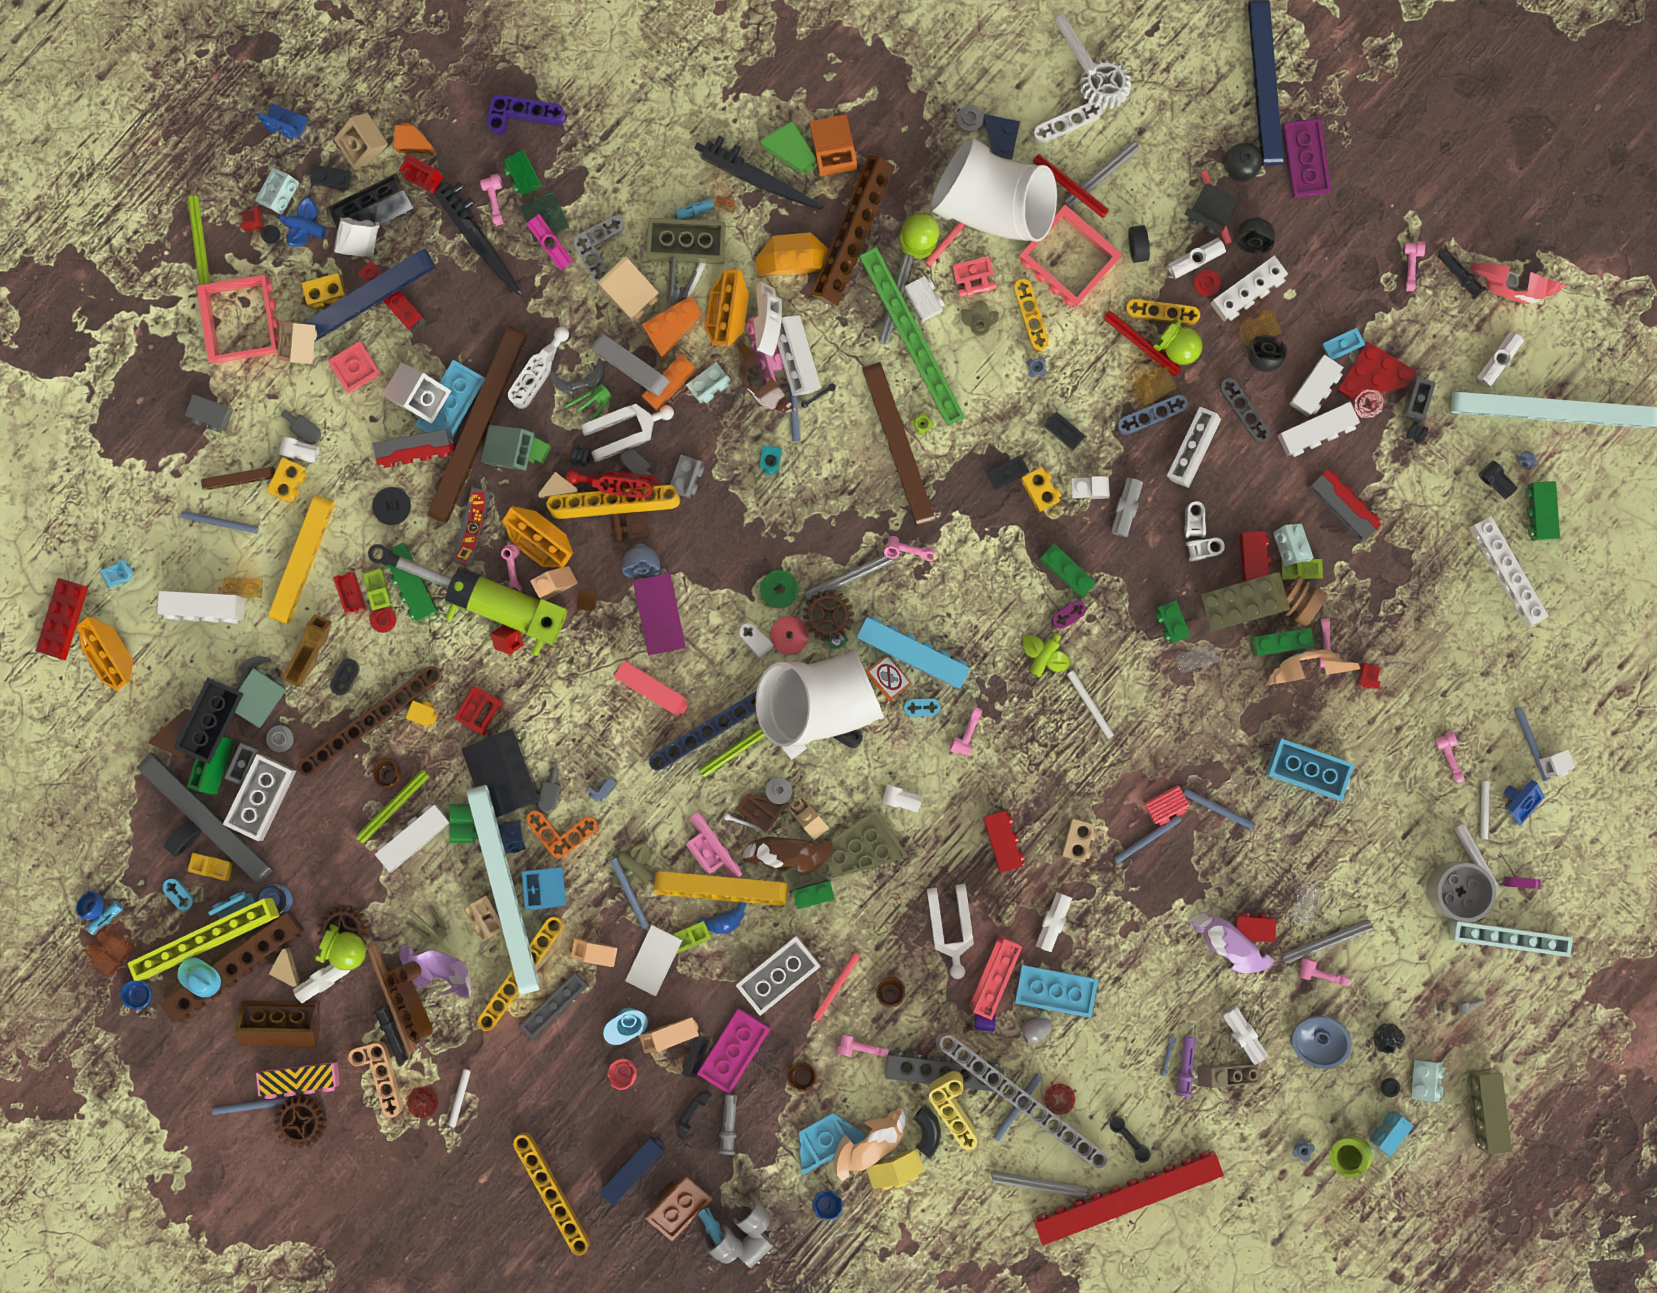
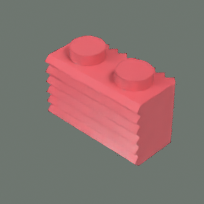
(1166, 805)

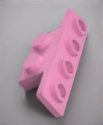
(766, 364)
(709, 850)

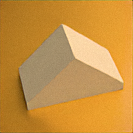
(557, 486)
(285, 968)

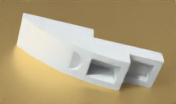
(768, 322)

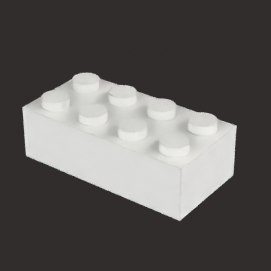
(201, 606)
(259, 797)
(778, 975)

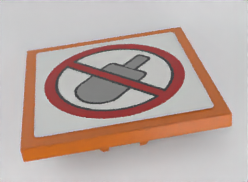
(888, 677)

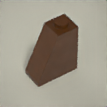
(167, 737)

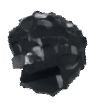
(1388, 1037)

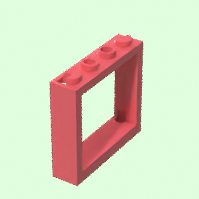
(1093, 237)
(208, 322)
(651, 689)
(995, 977)

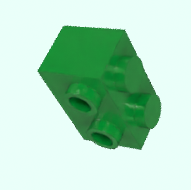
(1172, 622)

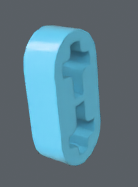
(923, 712)
(174, 897)

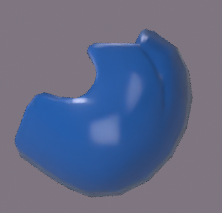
(90, 905)
(136, 994)
(827, 1205)

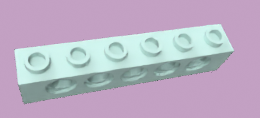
(1510, 938)

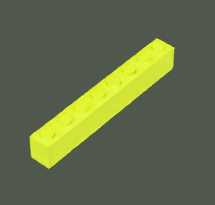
(203, 939)

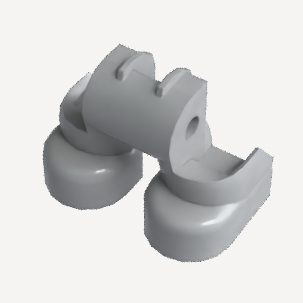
(753, 1246)

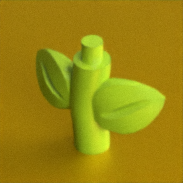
(1045, 654)

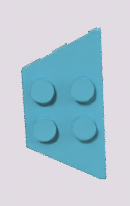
(822, 1138)

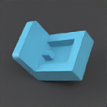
(117, 574)

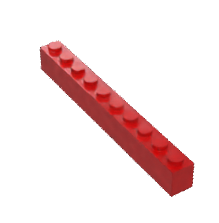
(1128, 1198)

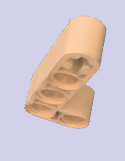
(379, 1079)

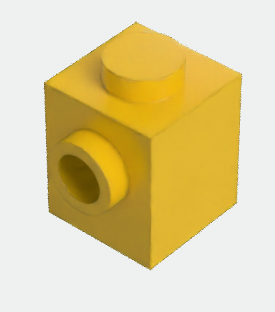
(422, 713)

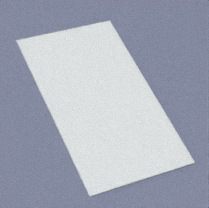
(653, 960)

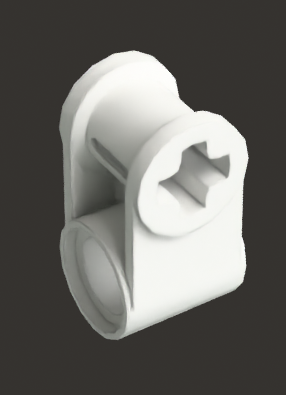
(1195, 522)
(1203, 549)
(757, 642)

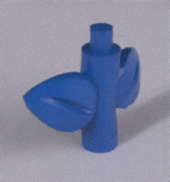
(303, 224)

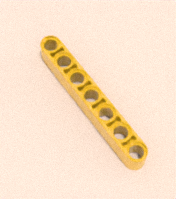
(604, 507)
(301, 559)
(720, 888)
(507, 998)
(551, 1203)

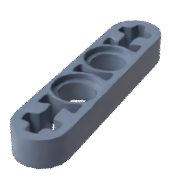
(1151, 412)

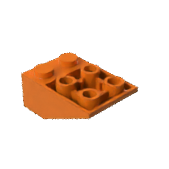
(833, 145)

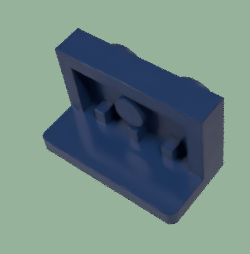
(512, 837)

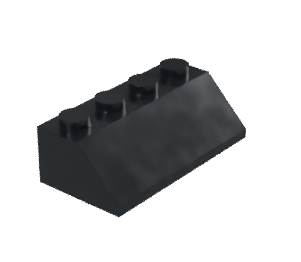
(375, 203)
(208, 720)

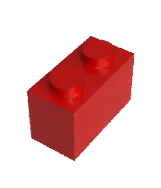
(1256, 928)

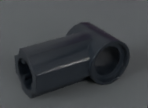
(1494, 476)

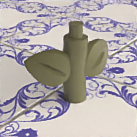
(633, 864)

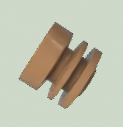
(1304, 602)

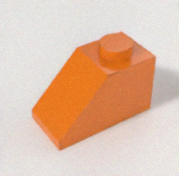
(410, 140)

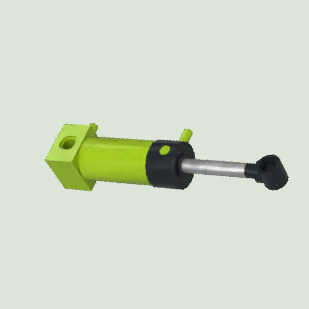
(487, 599)

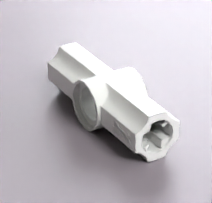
(1186, 263)
(1493, 367)
(1053, 922)
(318, 982)
(1245, 1035)

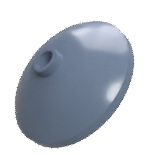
(1320, 1050)

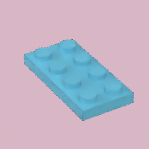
(464, 390)
(1056, 991)

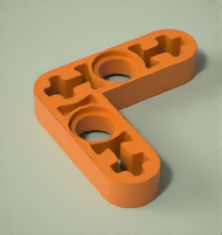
(556, 838)

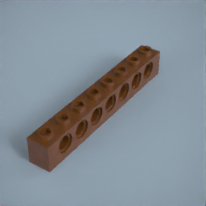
(853, 230)
(287, 922)

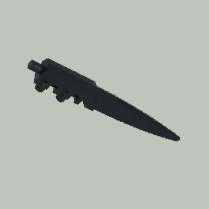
(735, 166)
(460, 215)

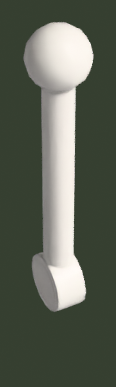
(727, 816)

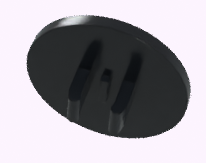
(391, 506)

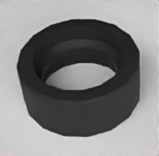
(1139, 243)
(182, 838)

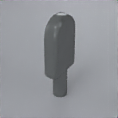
(303, 427)
(635, 462)
(549, 793)

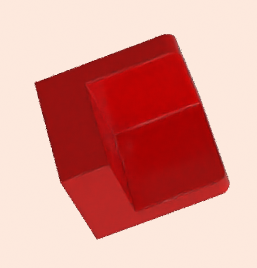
(252, 220)
(506, 639)
(1368, 676)

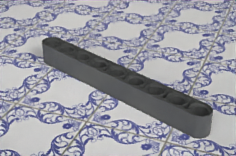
(205, 818)

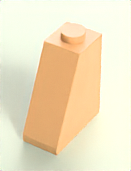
(553, 582)
(669, 1035)

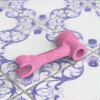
(491, 185)
(1413, 250)
(893, 548)
(514, 552)
(1325, 628)
(1445, 743)
(962, 745)
(1309, 969)
(847, 1046)

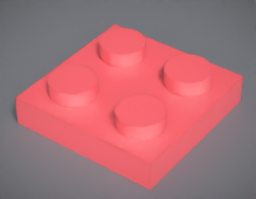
(354, 367)

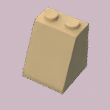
(629, 289)

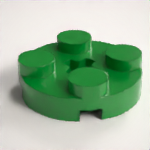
(771, 581)

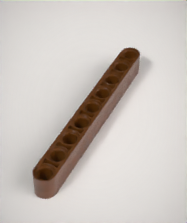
(898, 444)
(360, 723)

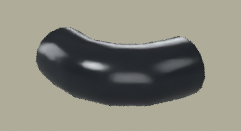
(930, 1131)

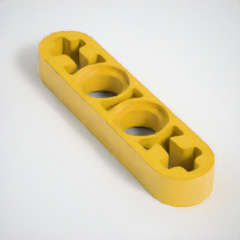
(1033, 314)
(1162, 315)

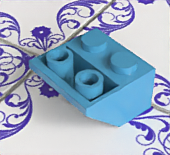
(543, 888)

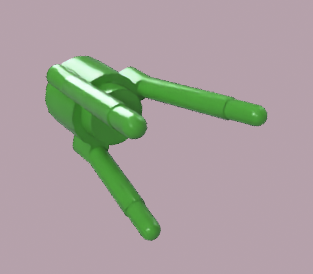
(599, 394)

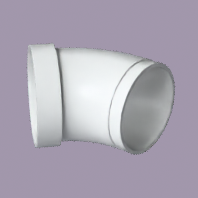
(996, 194)
(815, 700)

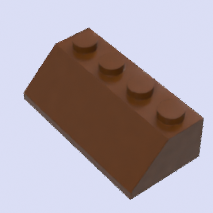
(278, 1023)

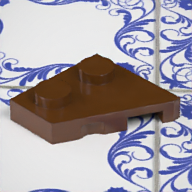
(760, 811)

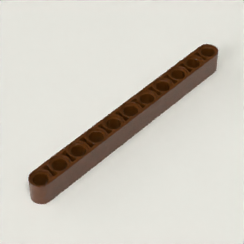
(477, 425)

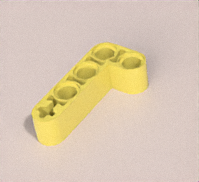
(956, 1113)

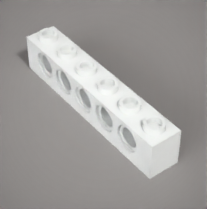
(1508, 571)

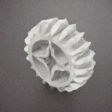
(1109, 93)

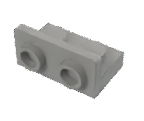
(686, 476)

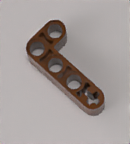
(406, 1000)

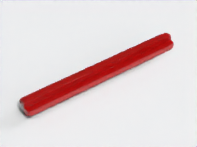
(1073, 187)
(1141, 342)

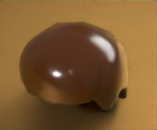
(386, 773)
(890, 992)
(801, 1076)

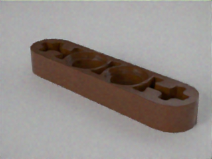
(237, 478)

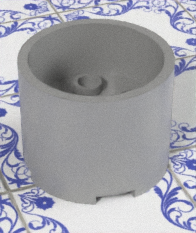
(1476, 888)

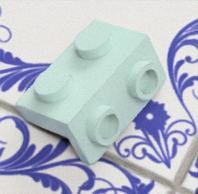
(1293, 544)
(1427, 1080)

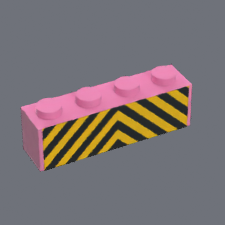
(298, 1078)

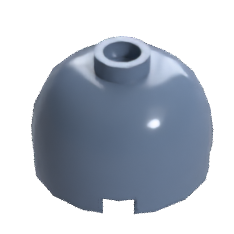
(640, 561)

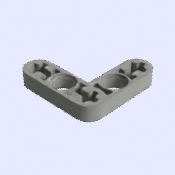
(592, 242)

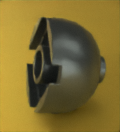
(1243, 161)
(1256, 235)
(1266, 353)

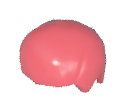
(622, 1073)

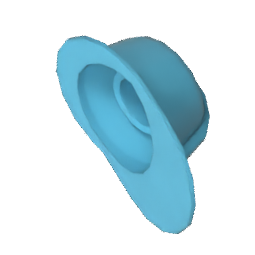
(199, 977)
(625, 1026)

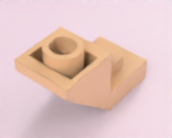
(594, 952)

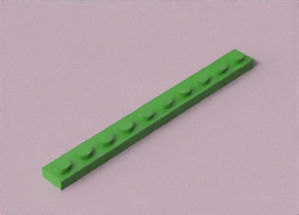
(911, 336)

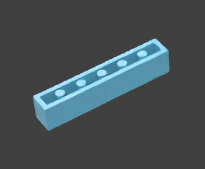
(913, 653)

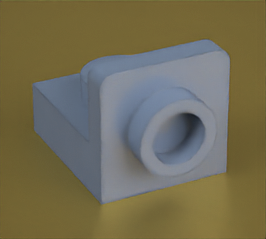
(605, 788)

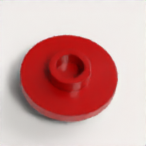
(1207, 283)
(383, 619)

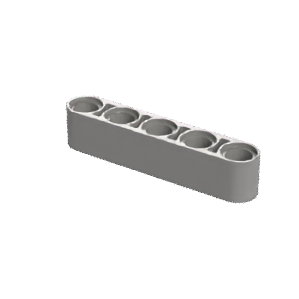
(629, 364)

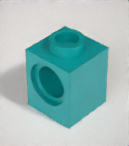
(775, 452)

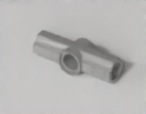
(1126, 507)

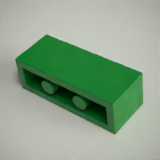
(1543, 511)
(1067, 571)
(1282, 642)
(207, 776)

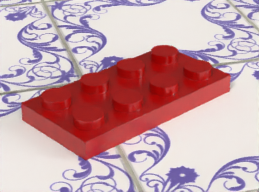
(61, 619)

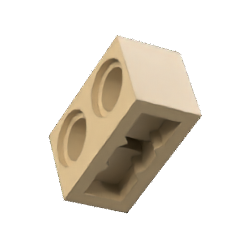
(1072, 839)
(483, 918)

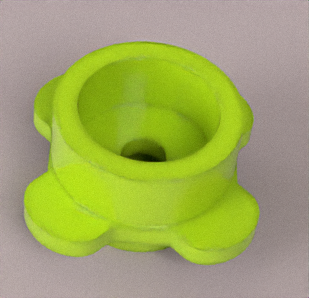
(927, 423)

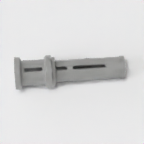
(727, 1134)

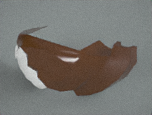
(770, 394)
(783, 852)

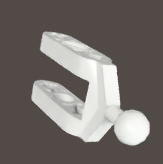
(543, 358)
(645, 419)
(952, 949)

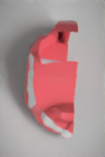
(1496, 277)

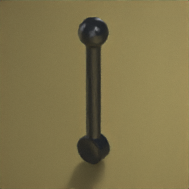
(804, 404)

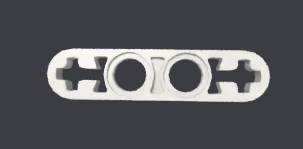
(1067, 121)

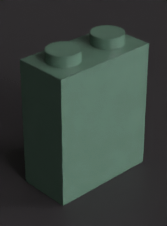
(507, 447)
(259, 696)

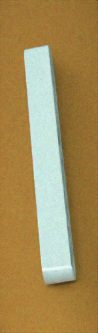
(1553, 410)
(503, 889)

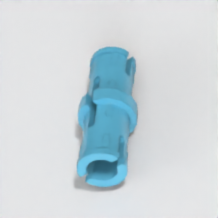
(695, 209)
(105, 917)
(711, 1225)

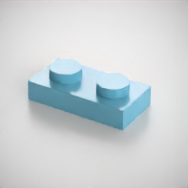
(1343, 344)

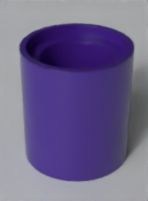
(984, 1024)

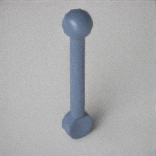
(1172, 1040)

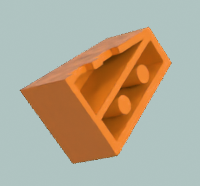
(671, 325)

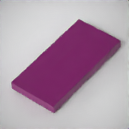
(1306, 158)
(659, 614)

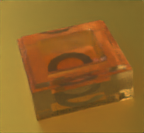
(725, 203)

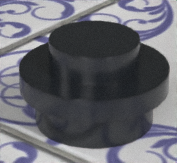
(270, 234)
(1390, 1087)

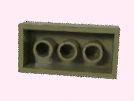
(686, 240)
(1245, 601)
(1489, 1111)

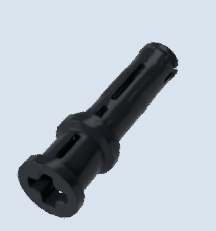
(1467, 280)
(388, 1025)

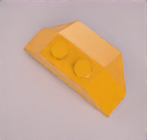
(791, 255)
(727, 308)
(537, 537)
(105, 653)

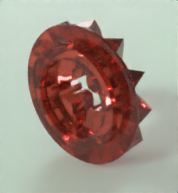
(1376, 403)
(1068, 1096)
(431, 1104)

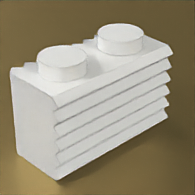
(923, 298)

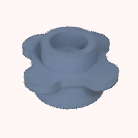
(1036, 362)
(1527, 460)
(1297, 1152)

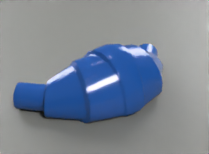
(726, 921)

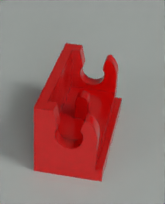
(420, 174)
(350, 593)

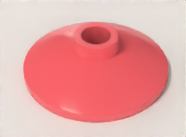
(791, 645)

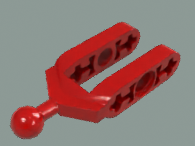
(608, 480)

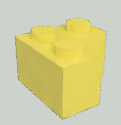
(896, 1170)

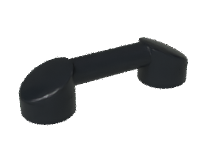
(683, 1127)
(1142, 1152)

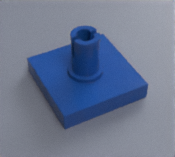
(1524, 801)

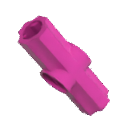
(541, 232)

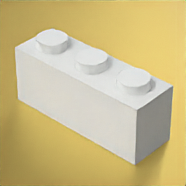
(1317, 386)

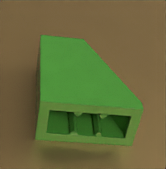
(790, 148)

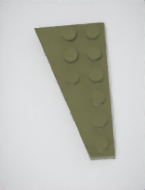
(855, 849)

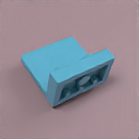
(237, 903)
(1391, 1132)

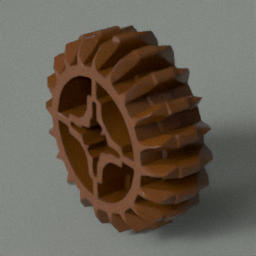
(839, 628)
(344, 922)
(303, 1130)

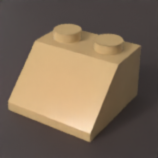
(360, 140)
(296, 342)

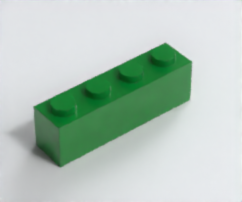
(412, 588)

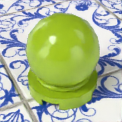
(919, 235)
(1180, 343)
(343, 950)
(1350, 1156)

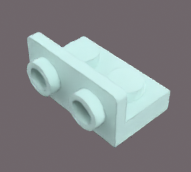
(277, 191)
(708, 383)

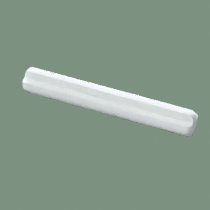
(1075, 45)
(1472, 850)

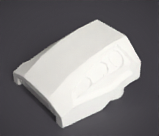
(356, 237)

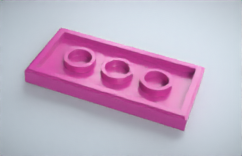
(733, 1050)

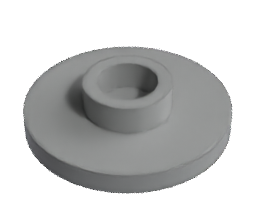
(970, 118)
(280, 738)
(778, 791)

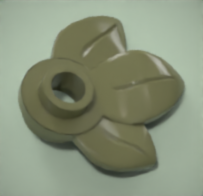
(979, 316)

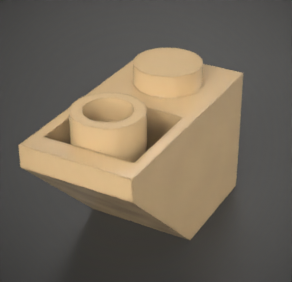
(807, 817)

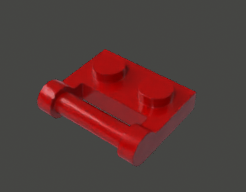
(473, 707)

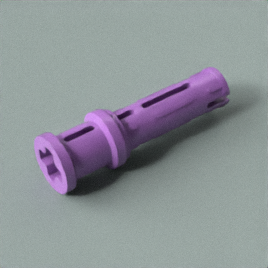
(1185, 1076)

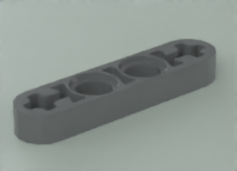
(1247, 409)

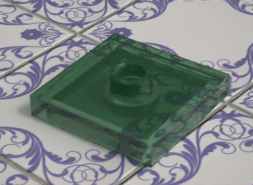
(550, 211)

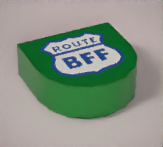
(836, 644)

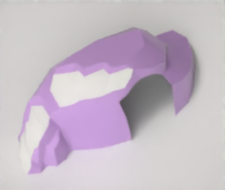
(1230, 943)
(440, 966)

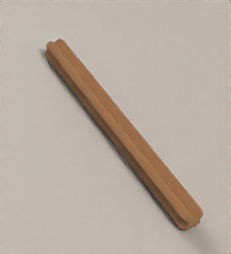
(380, 969)

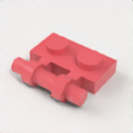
(971, 271)

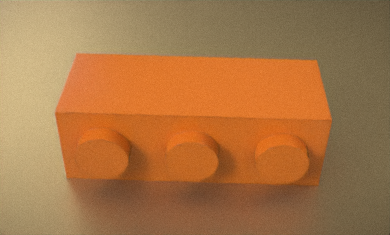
(677, 374)

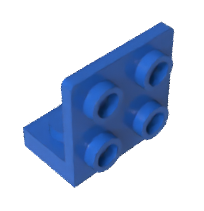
(284, 121)

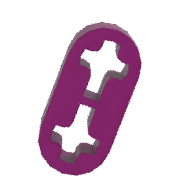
(1071, 619)
(1522, 882)

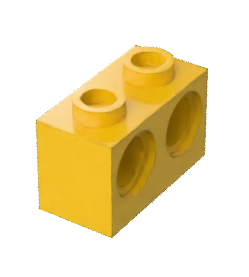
(323, 285)
(282, 478)
(1035, 492)

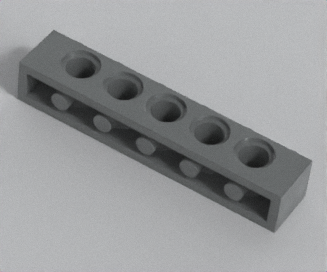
(894, 1070)

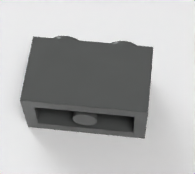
(1418, 399)
(208, 412)
(240, 761)

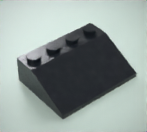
(504, 769)

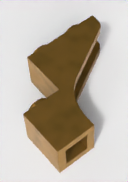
(306, 655)

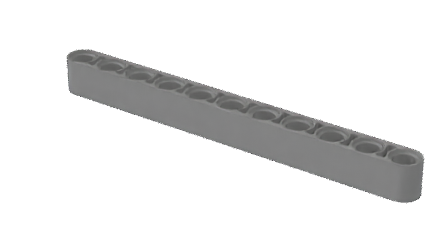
(1029, 1105)

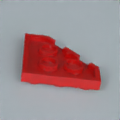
(1376, 371)

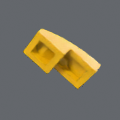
(210, 866)

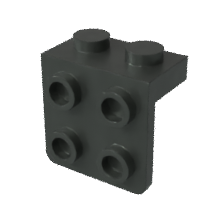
(1212, 209)

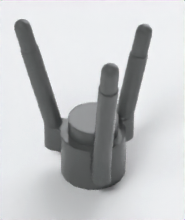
(675, 292)

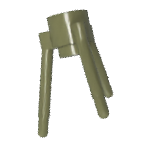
(436, 933)

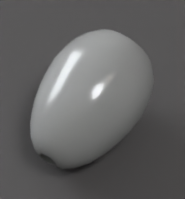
(1036, 1030)

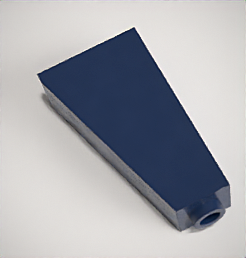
(632, 1170)

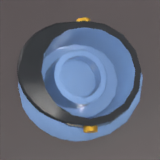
(280, 895)

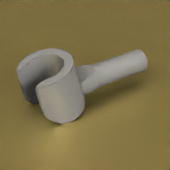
(1464, 1007)

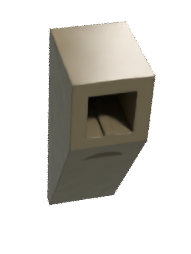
(1228, 1075)

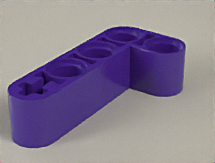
(526, 114)

